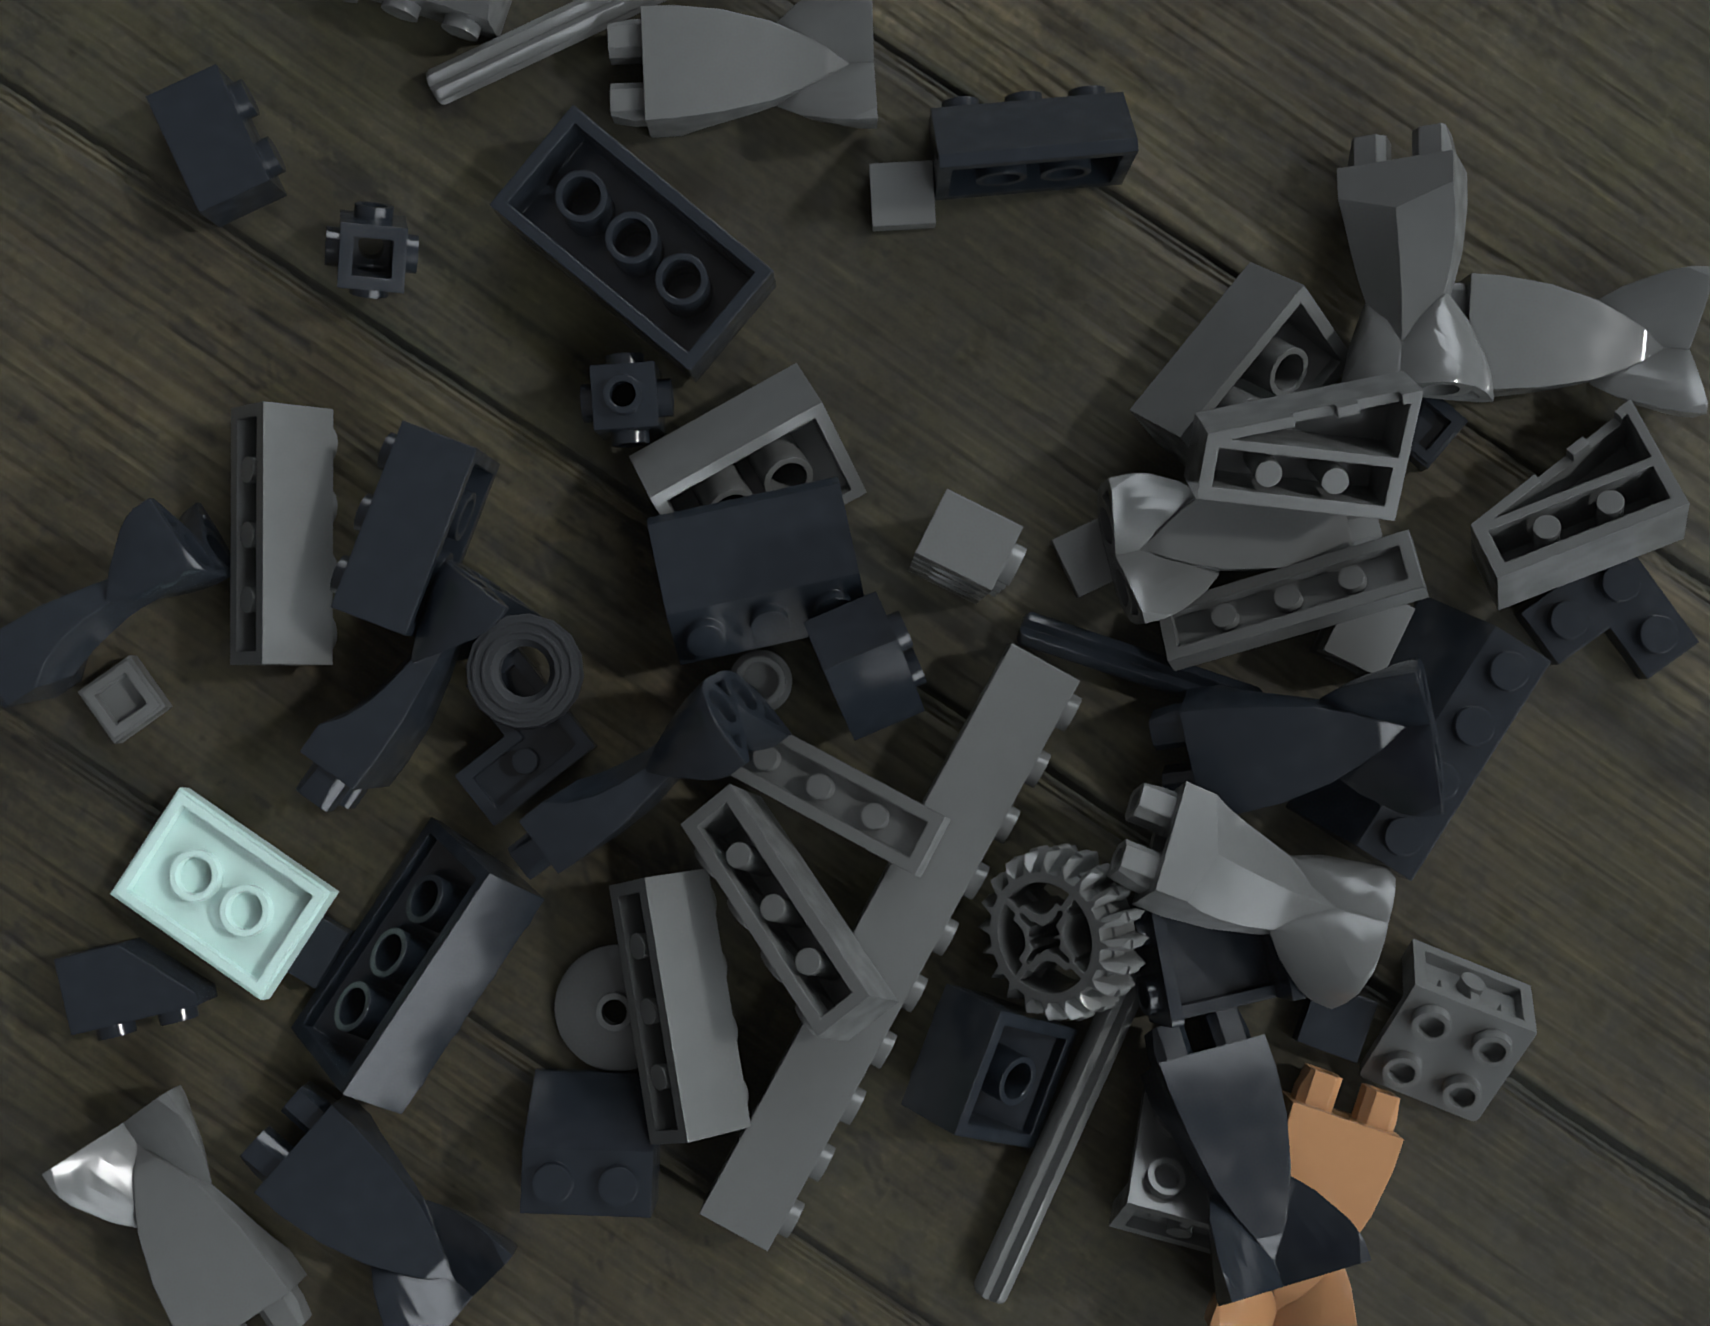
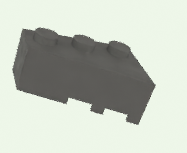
(1310, 449)
(1581, 515)

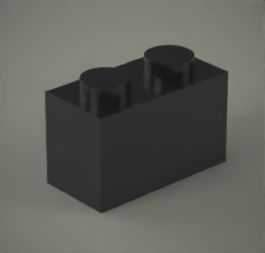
(218, 145)
(868, 664)

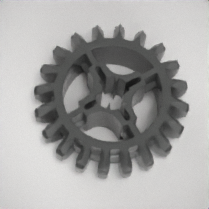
(1084, 933)

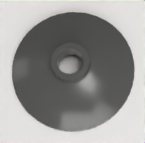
(581, 1015)

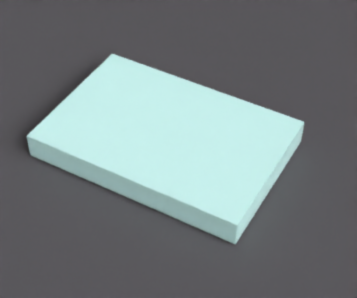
(224, 893)

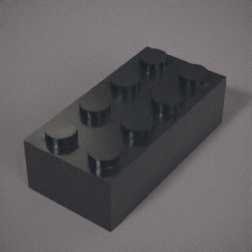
(634, 243)

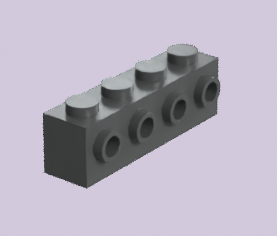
(282, 535)
(788, 915)
(680, 1007)

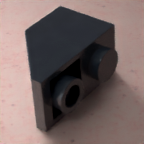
(128, 982)

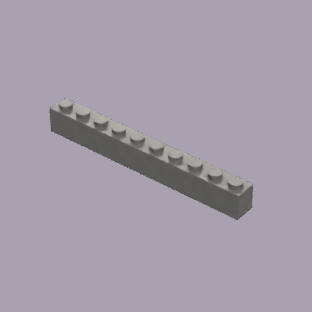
(898, 930)

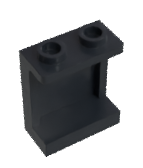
(1204, 970)

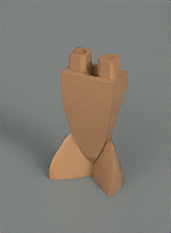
(1348, 1164)

